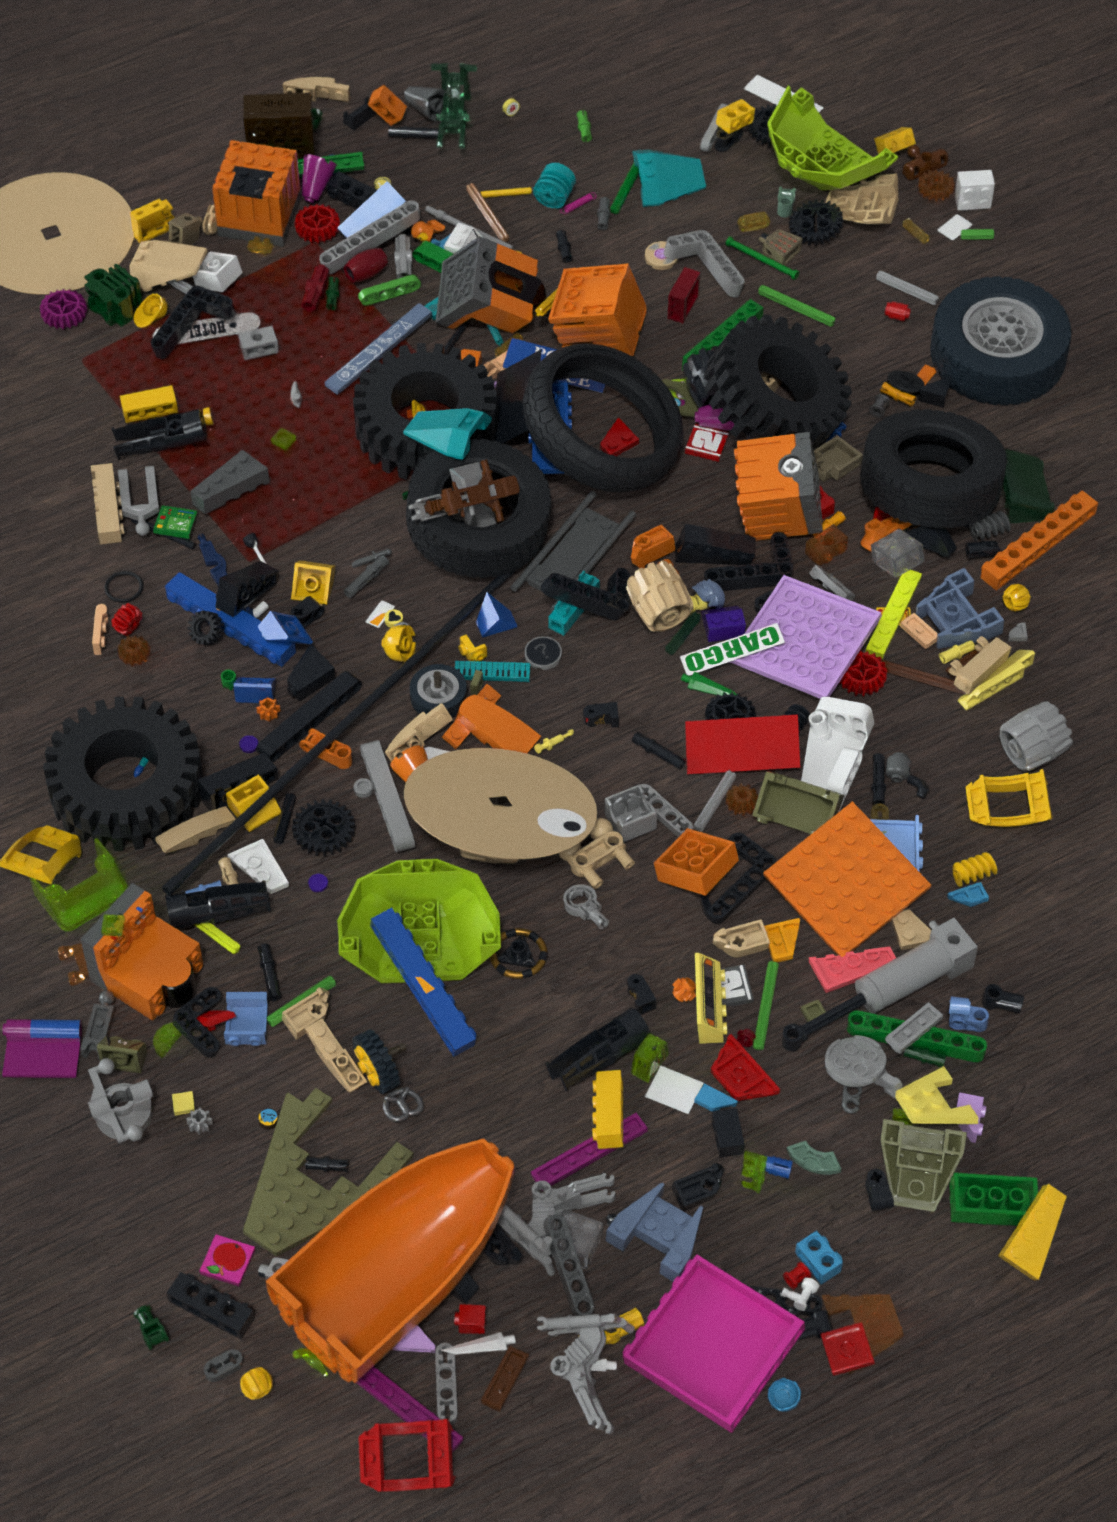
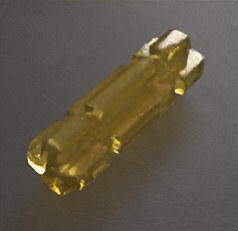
(916, 231)
(504, 347)

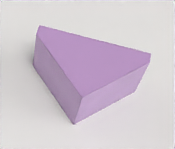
(416, 1342)

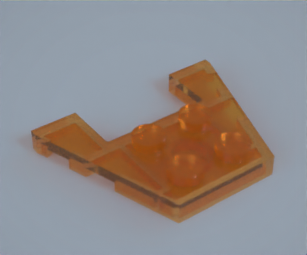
(876, 1315)

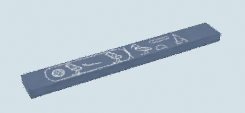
(377, 348)

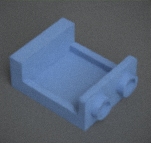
(250, 1019)

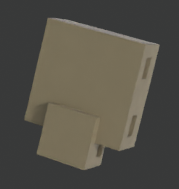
(837, 459)

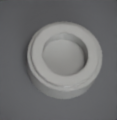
(363, 788)

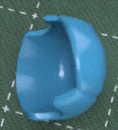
(784, 1395)

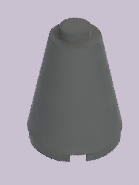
(426, 100)

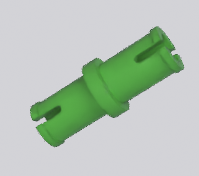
(584, 126)

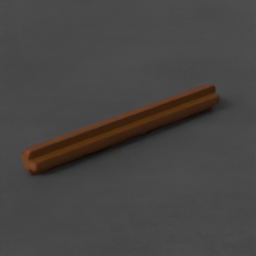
(922, 676)

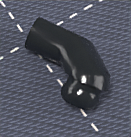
(920, 784)

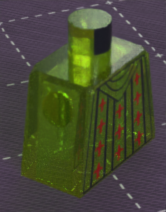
(652, 1053)

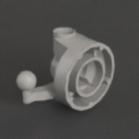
(124, 1121)

